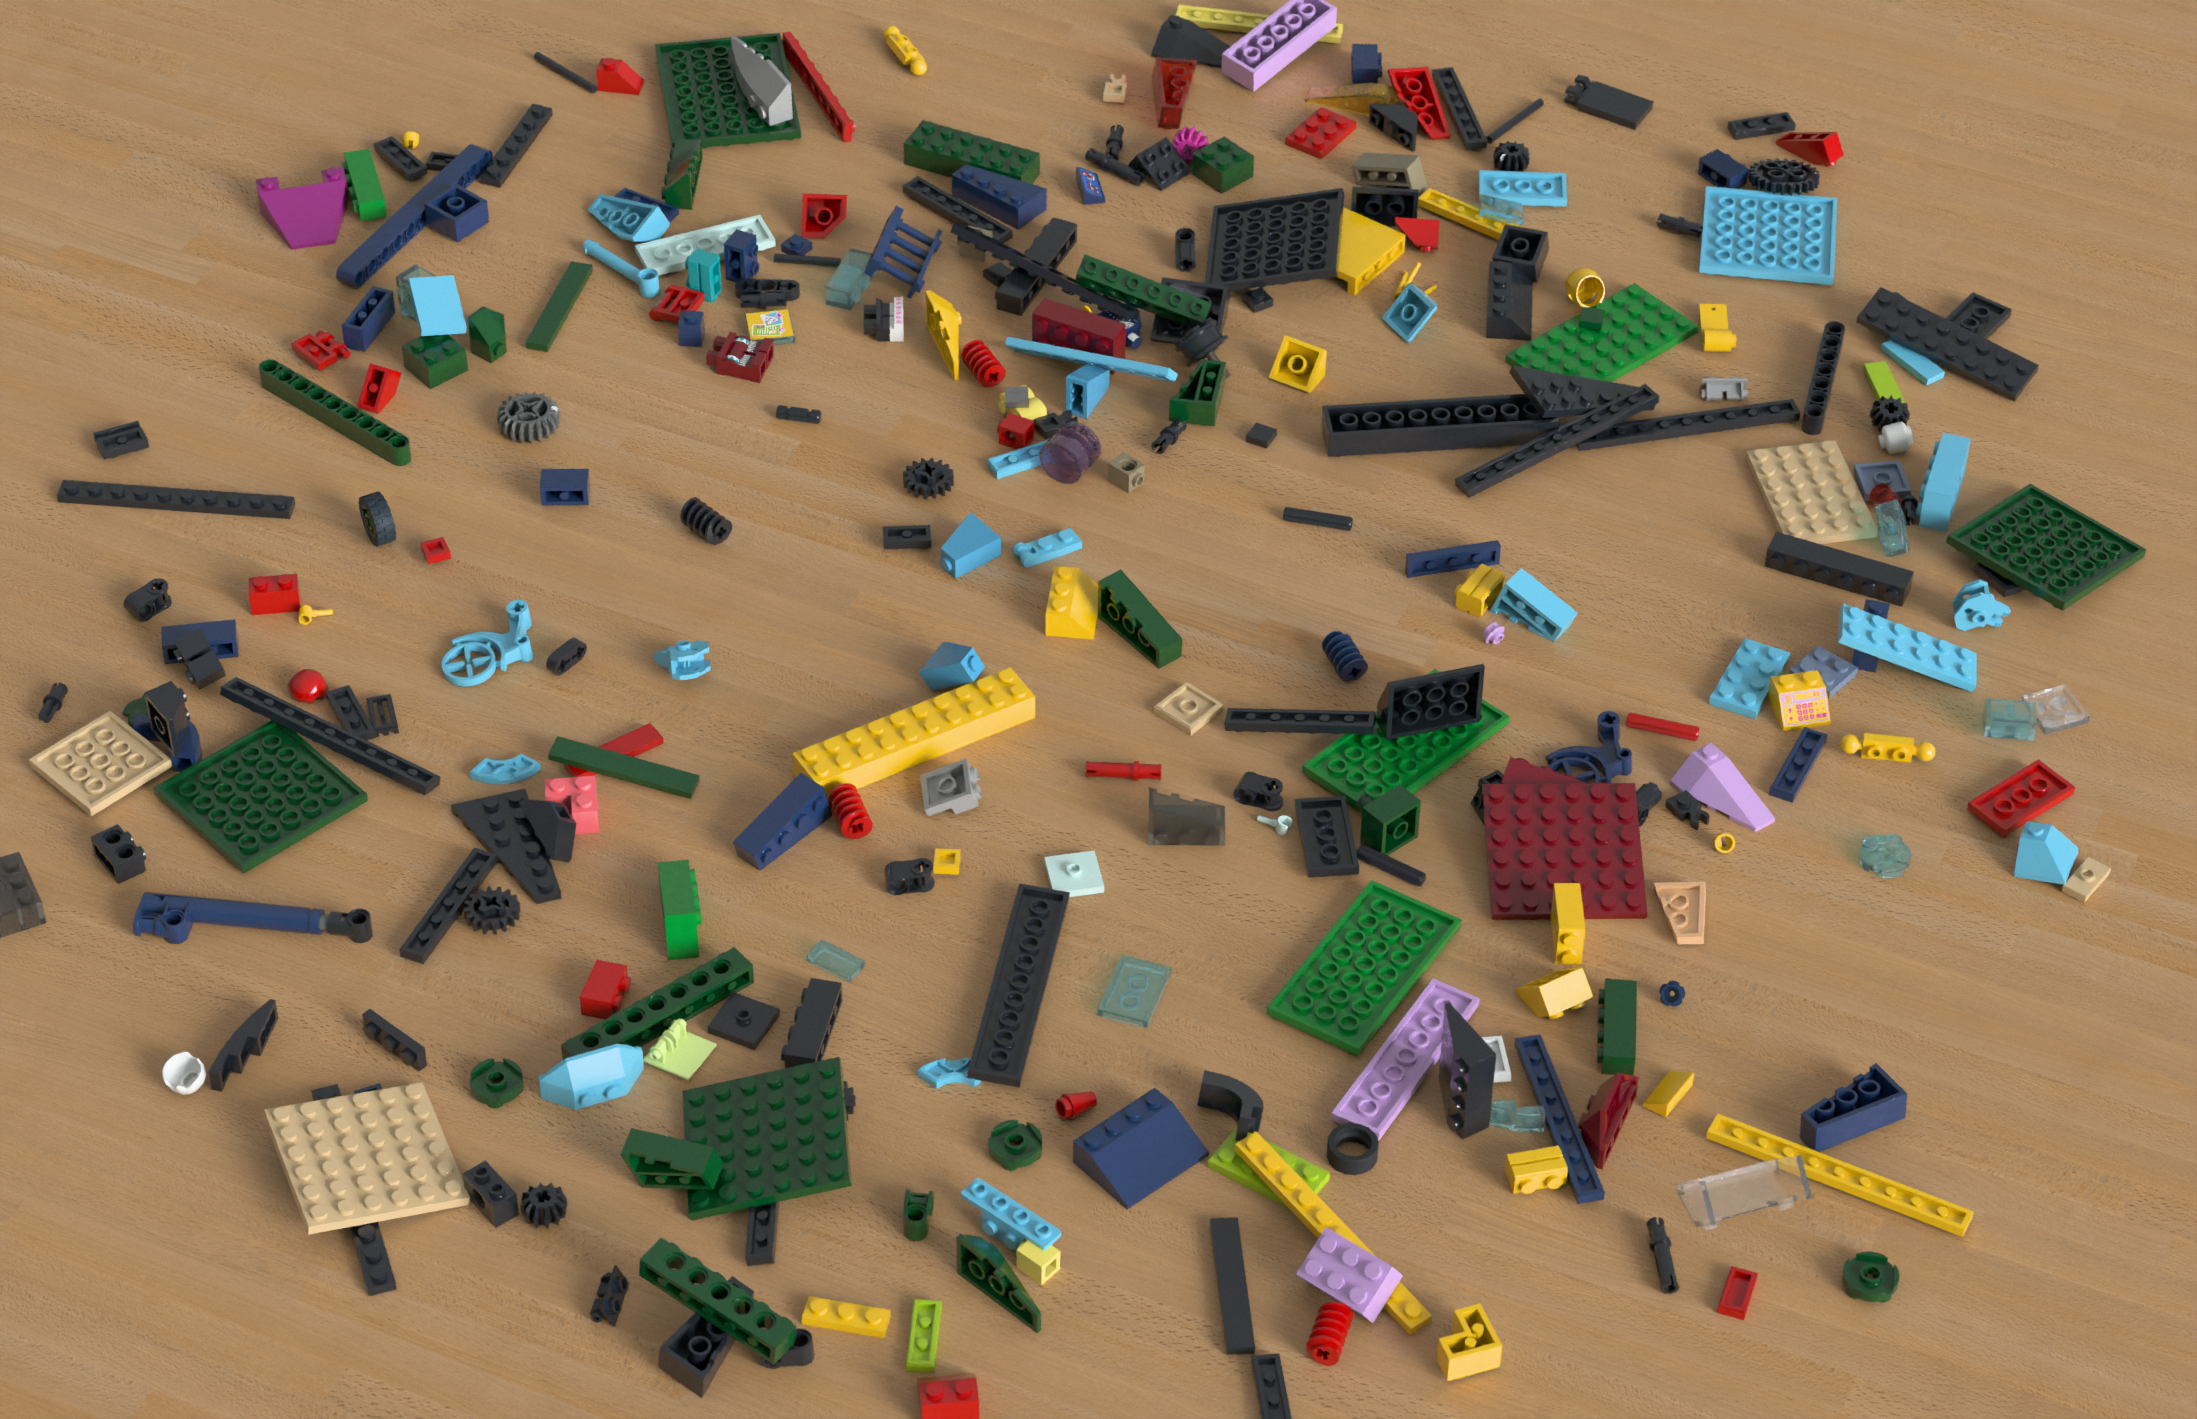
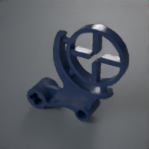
(1609, 758)

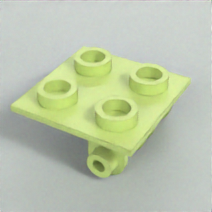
(679, 1051)

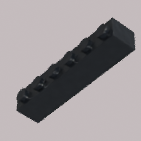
(1049, 248)
(1839, 569)

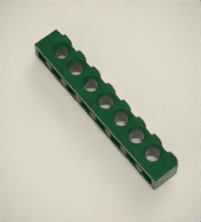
(679, 999)

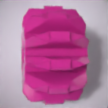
(1189, 141)

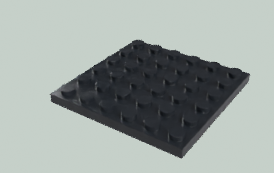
(1276, 240)

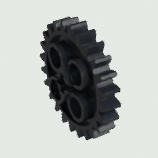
(1783, 176)

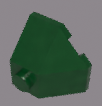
(487, 334)

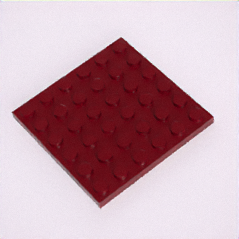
(1563, 836)

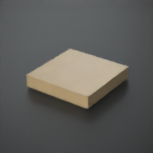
(1188, 708)

